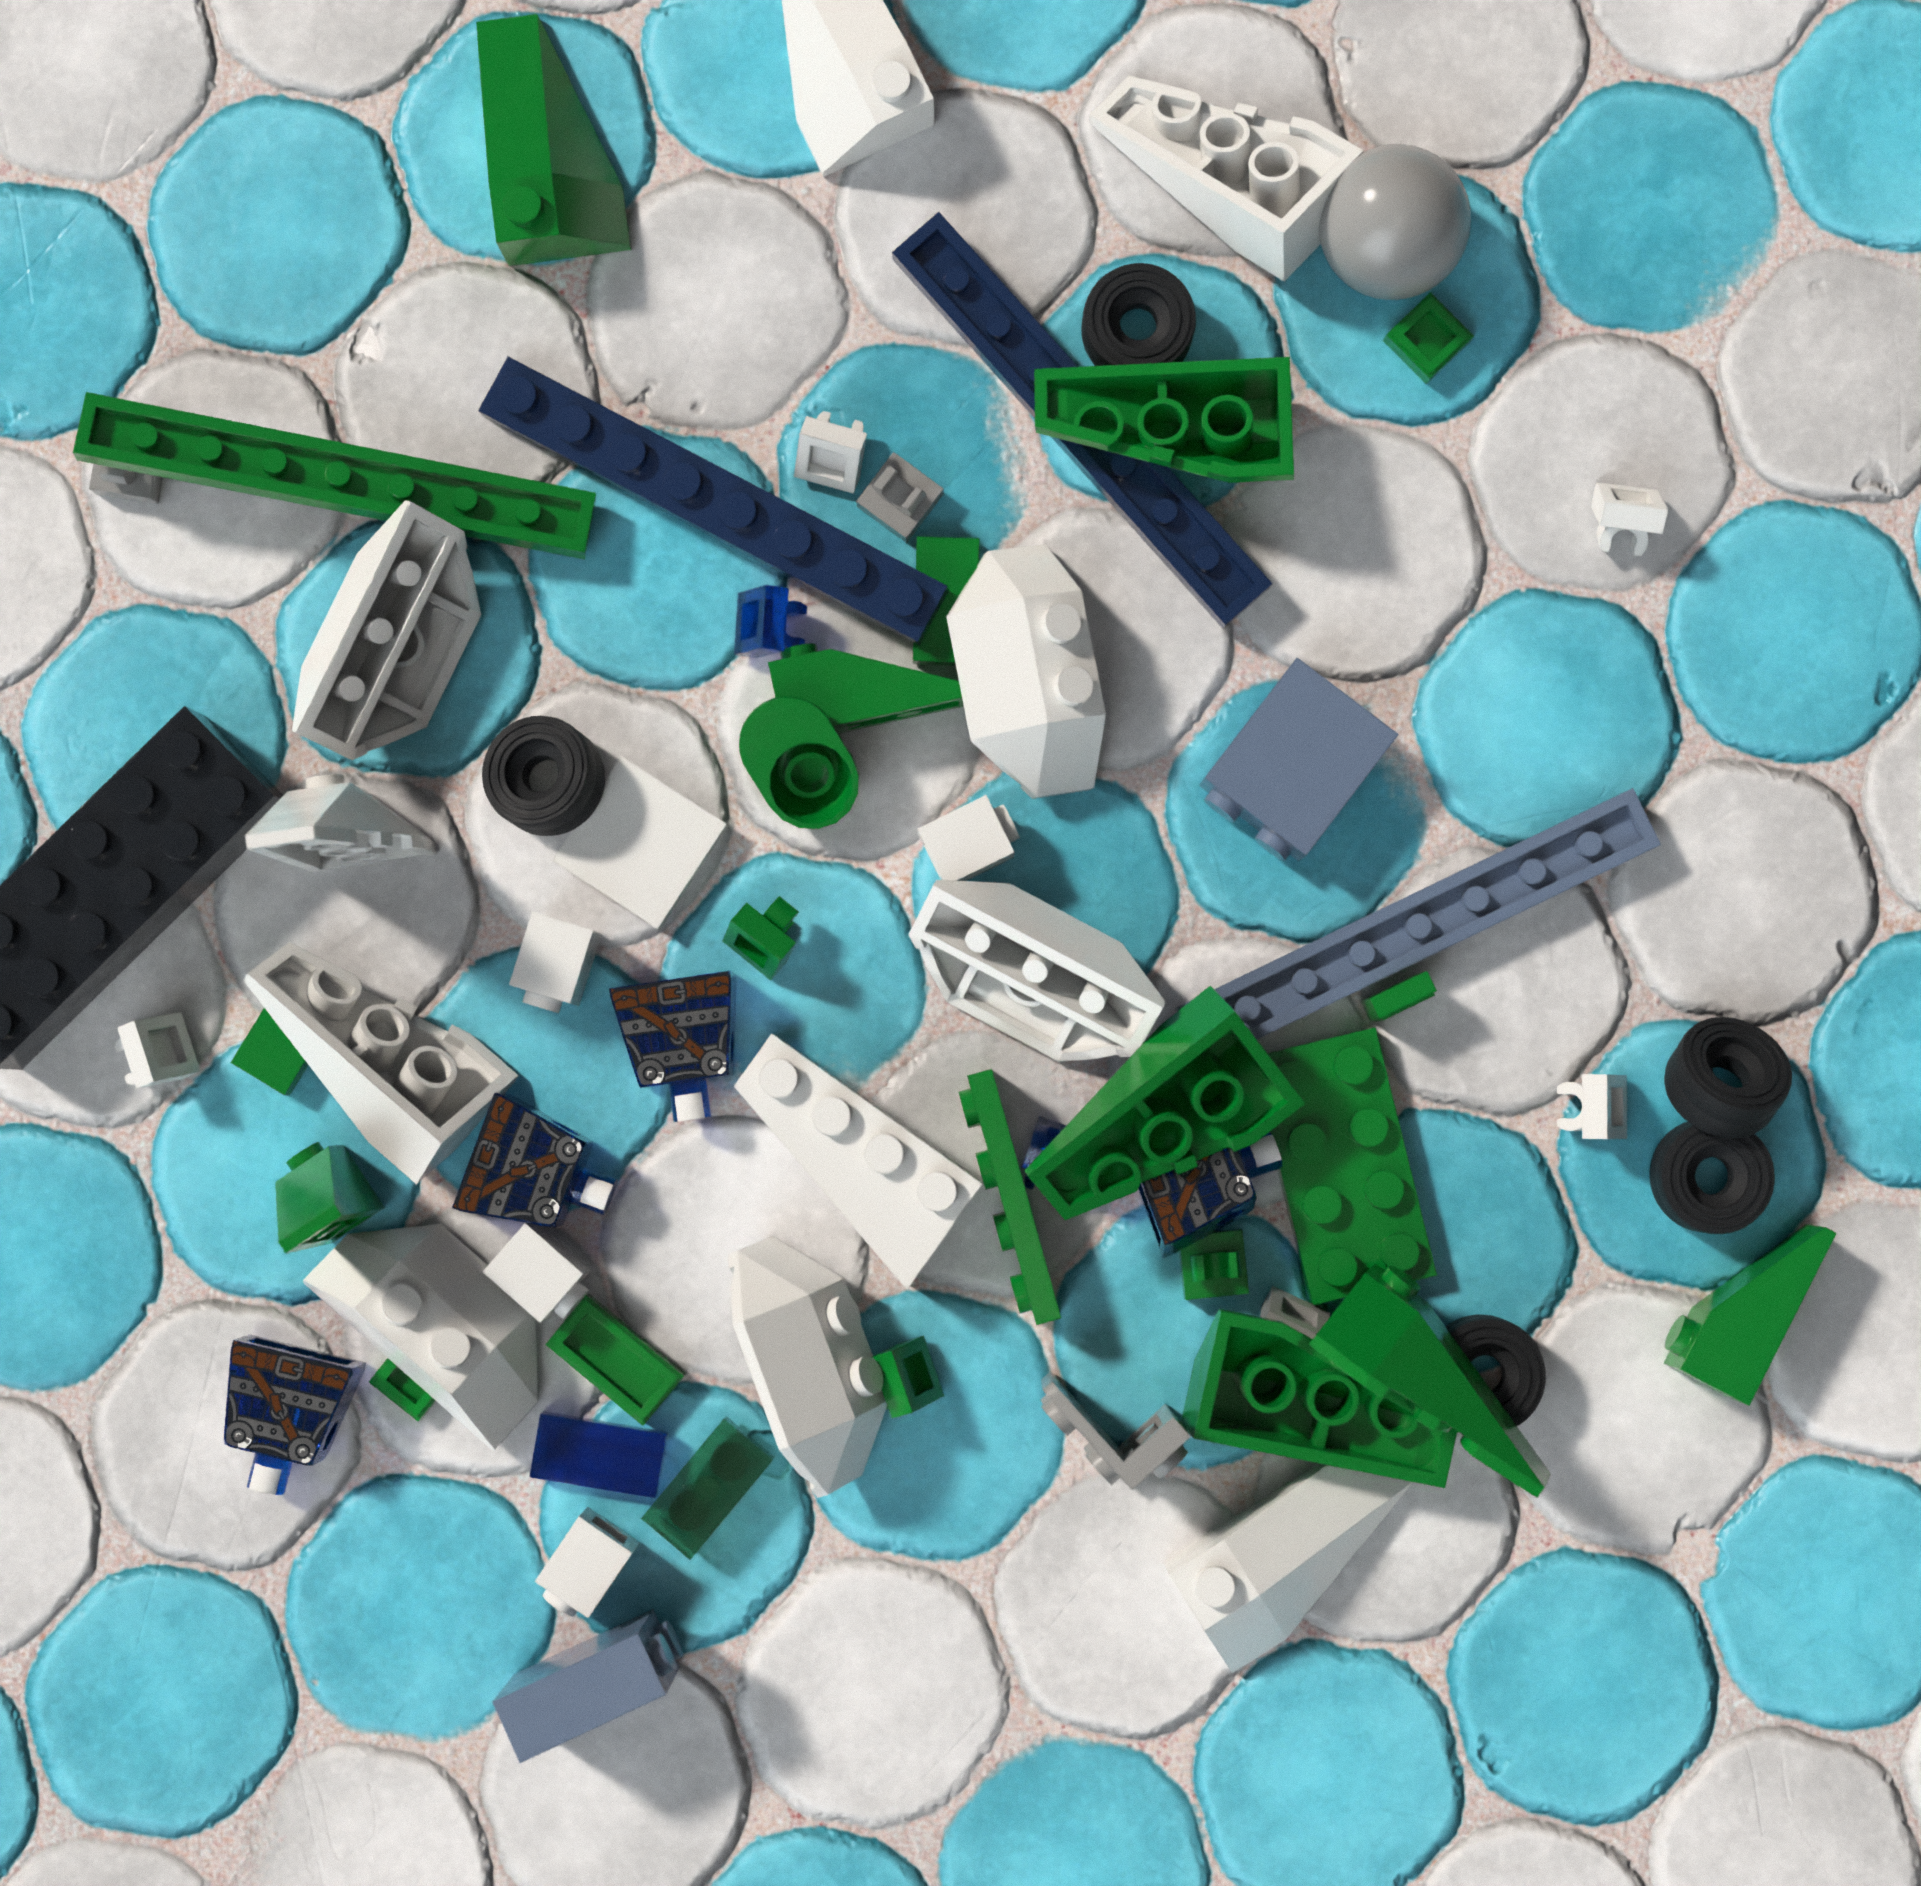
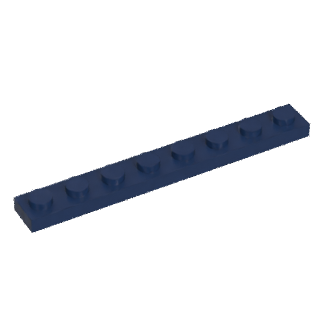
(1141, 491)
(714, 500)

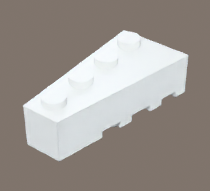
(867, 1163)

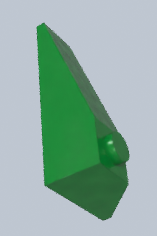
(544, 161)
(1190, 416)
(1177, 1099)
(1399, 1344)
(1276, 1395)

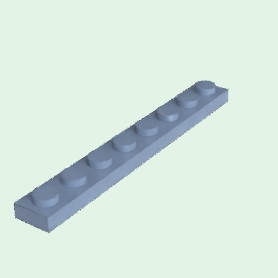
(1441, 915)

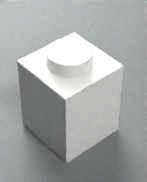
(969, 840)
(554, 962)
(539, 1273)
(585, 1564)

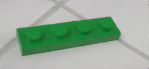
(1016, 1224)

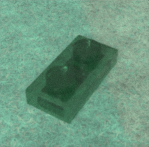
(708, 1487)

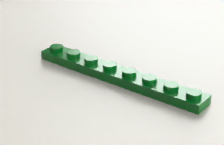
(331, 474)

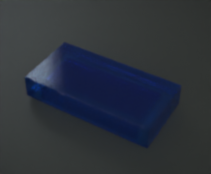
(598, 1454)

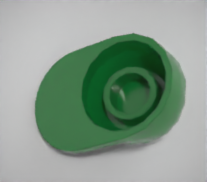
(799, 762)

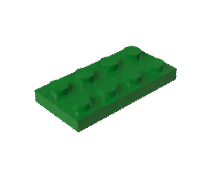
(1347, 1168)

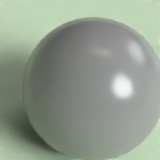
(1395, 222)

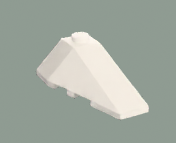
(1278, 1557)

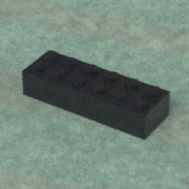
(120, 876)

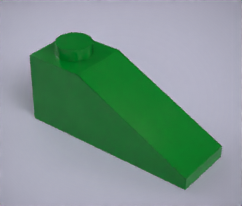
(860, 690)
(322, 1198)
(1742, 1323)

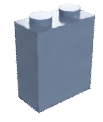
(1296, 762)
(588, 1685)

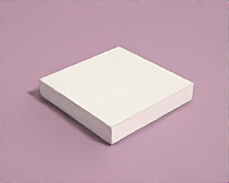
(641, 843)

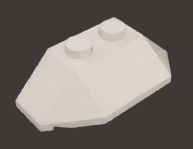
(389, 636)
(1029, 671)
(1034, 971)
(438, 1321)
(807, 1361)

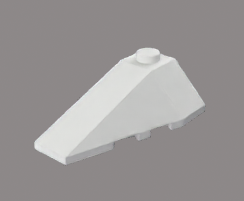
(852, 80)
(1235, 171)
(335, 828)
(391, 1072)

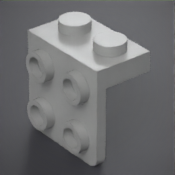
(1151, 1448)

